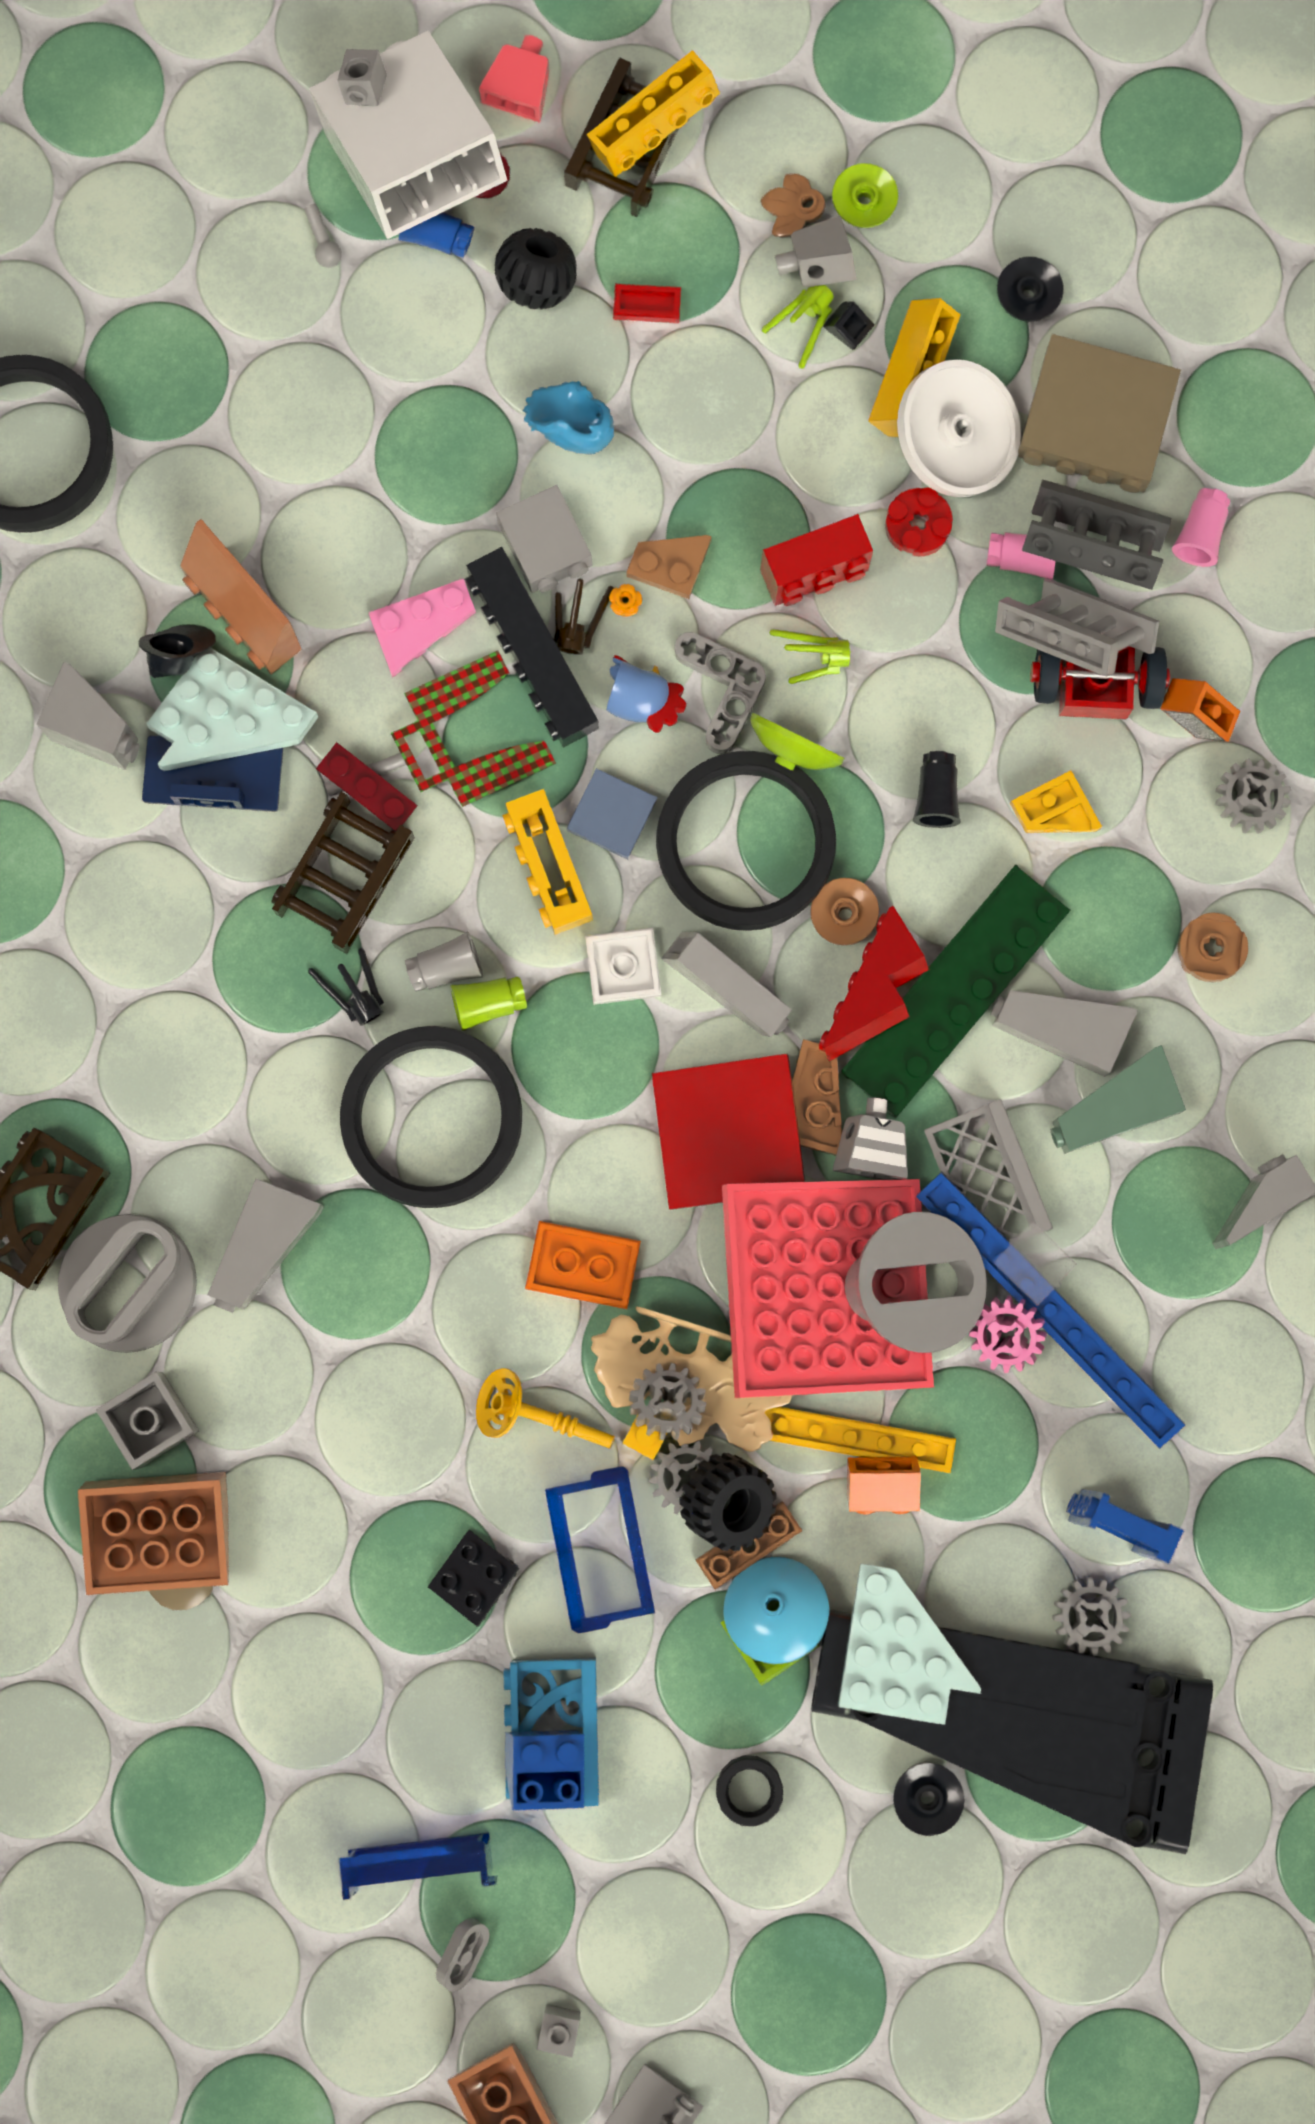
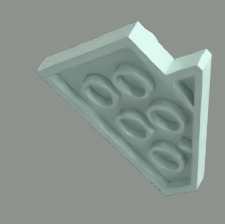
(225, 714)
(897, 1654)

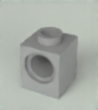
(362, 77)
(559, 2030)

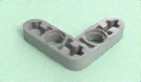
(735, 690)

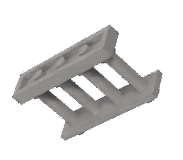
(1077, 627)

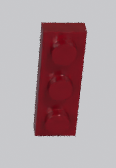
(366, 786)

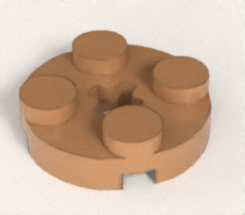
(1227, 936)

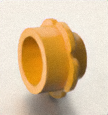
(629, 608)

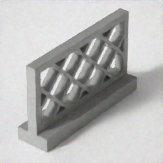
(1011, 1157)

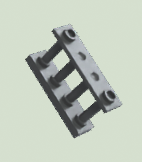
(1102, 517)

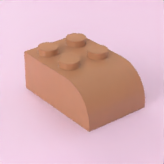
(501, 2091)

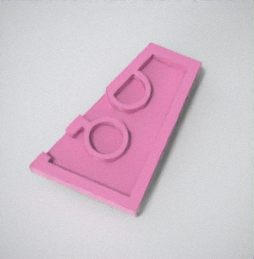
(419, 621)

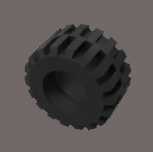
(709, 1491)

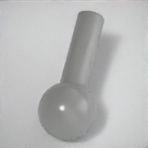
(327, 252)

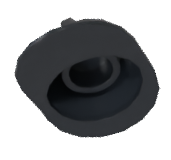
(174, 649)

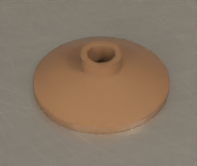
(840, 895)

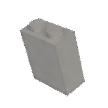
(544, 539)

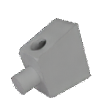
(819, 254)

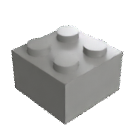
(147, 1420)

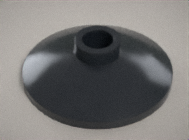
(1032, 275)
(939, 1814)

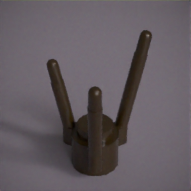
(572, 637)

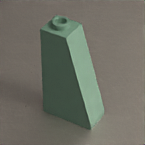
(1126, 1102)

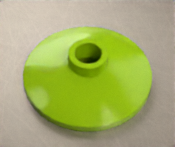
(869, 182)

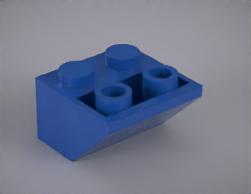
(545, 1769)

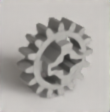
(1260, 807)
(670, 1387)
(674, 1466)
(1103, 1605)

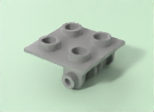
(654, 2101)

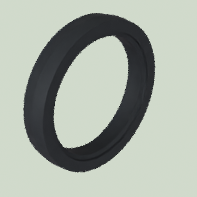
(99, 460)
(760, 765)
(396, 1046)

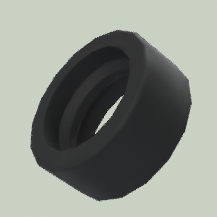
(776, 1791)

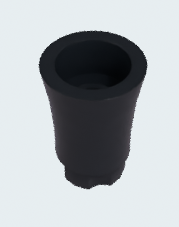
(937, 791)

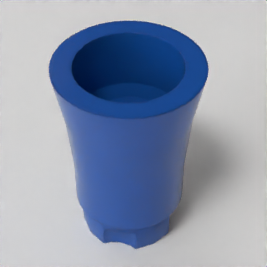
(442, 234)

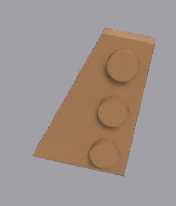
(817, 1099)

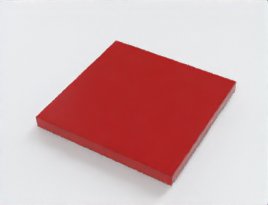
(727, 1128)

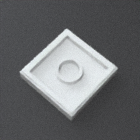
(623, 966)

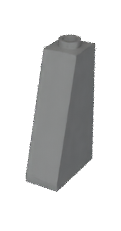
(727, 983)
(1070, 1028)
(262, 1239)

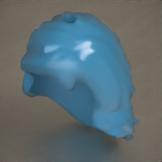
(570, 417)

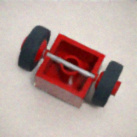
(1097, 696)

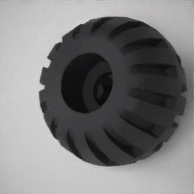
(535, 268)

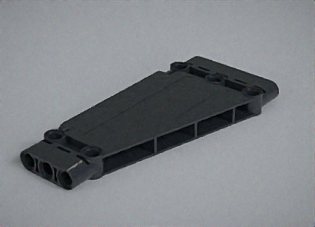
(1059, 1731)

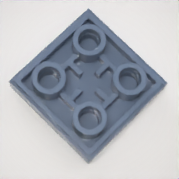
(612, 814)

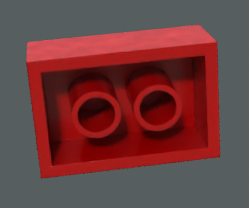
(816, 561)

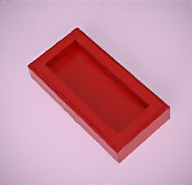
(647, 303)

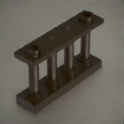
(580, 165)
(377, 873)

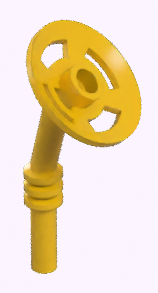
(512, 1406)

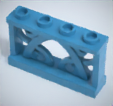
(581, 1690)

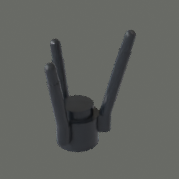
(364, 1006)

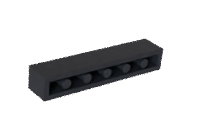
(532, 647)

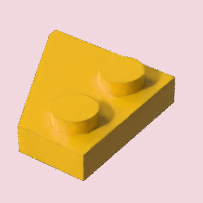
(1056, 808)

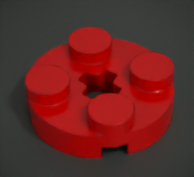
(926, 504)

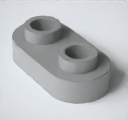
(462, 1954)

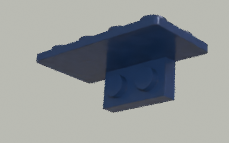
(229, 783)

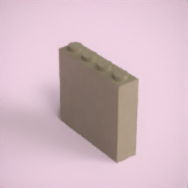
(1098, 414)

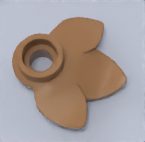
(788, 205)

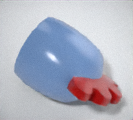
(644, 696)

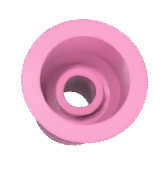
(1203, 529)
(1008, 554)

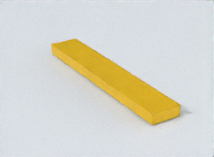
(859, 1438)

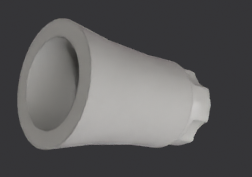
(445, 964)

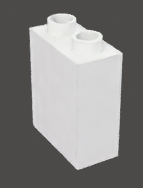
(420, 144)

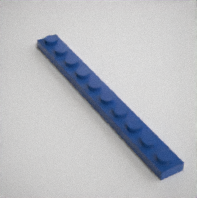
(1060, 1319)

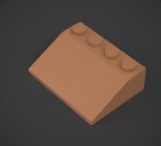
(238, 600)
(155, 1533)

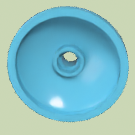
(783, 1633)

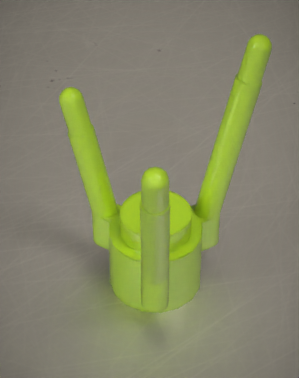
(812, 302)
(832, 652)

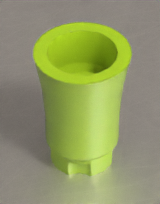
(487, 1000)

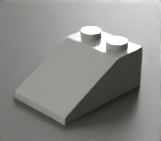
(1268, 1195)

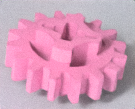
(1016, 1345)

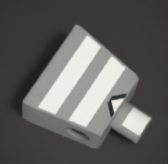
(873, 1145)

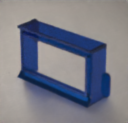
(565, 1554)
(417, 1861)

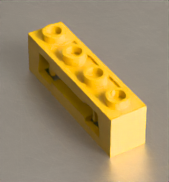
(527, 810)

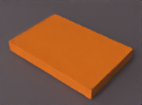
(583, 1265)

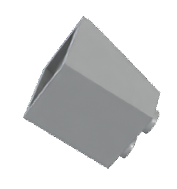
(85, 722)

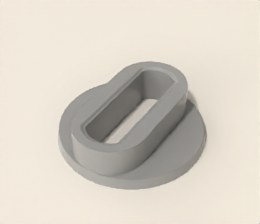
(911, 1242)
(157, 1304)

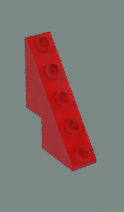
(872, 995)

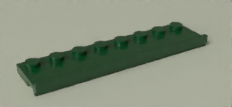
(957, 990)

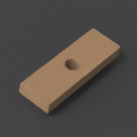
(723, 1565)

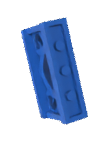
(1150, 1537)

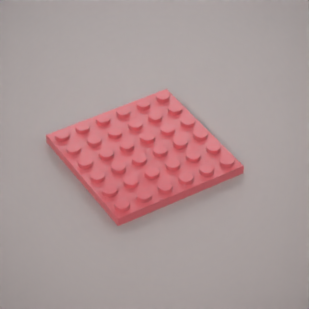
(788, 1294)

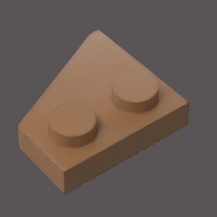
(670, 563)

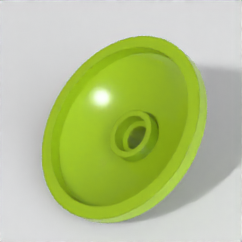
(793, 748)

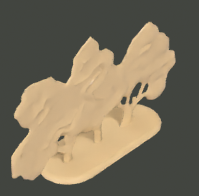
(622, 1362)

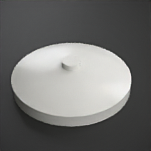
(959, 428)

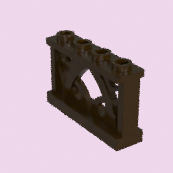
(80, 1193)

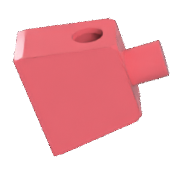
(518, 80)

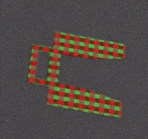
(481, 775)

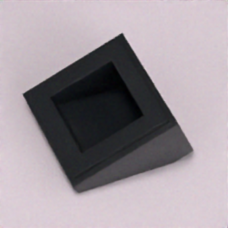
(849, 324)

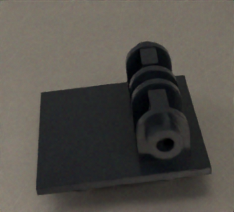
(473, 1578)

